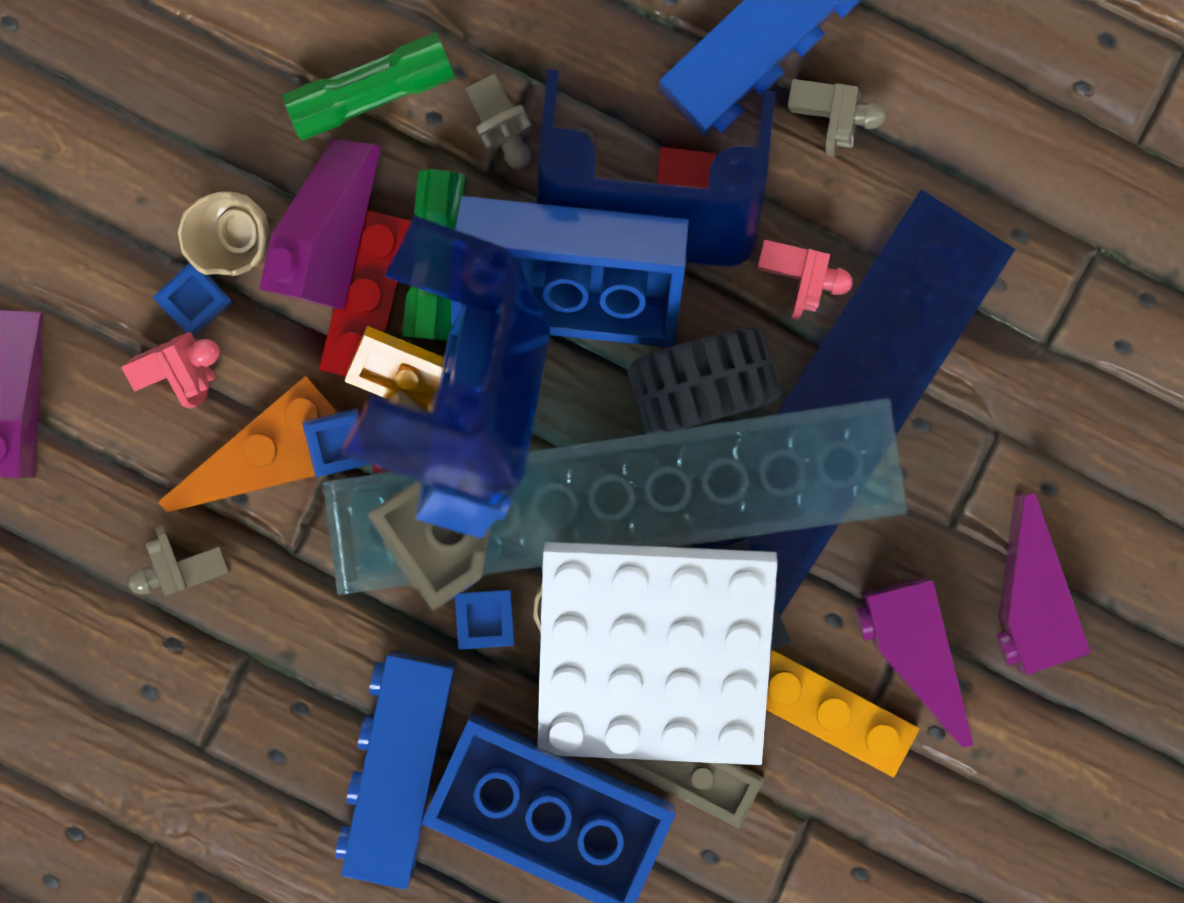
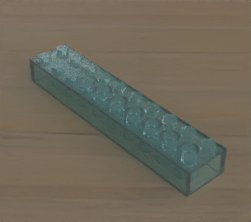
(658, 491)

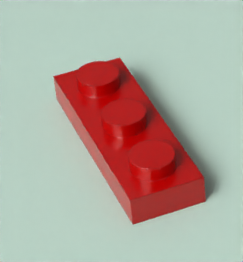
(369, 294)

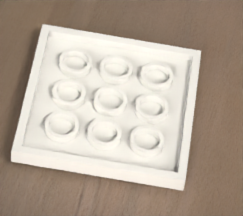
(655, 652)

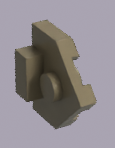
(430, 556)

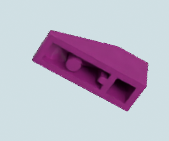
(321, 231)
(19, 391)
(1035, 600)
(913, 641)

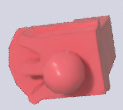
(810, 270)
(181, 362)

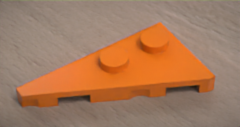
(261, 455)

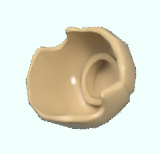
(224, 234)

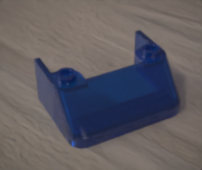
(721, 218)
(472, 435)

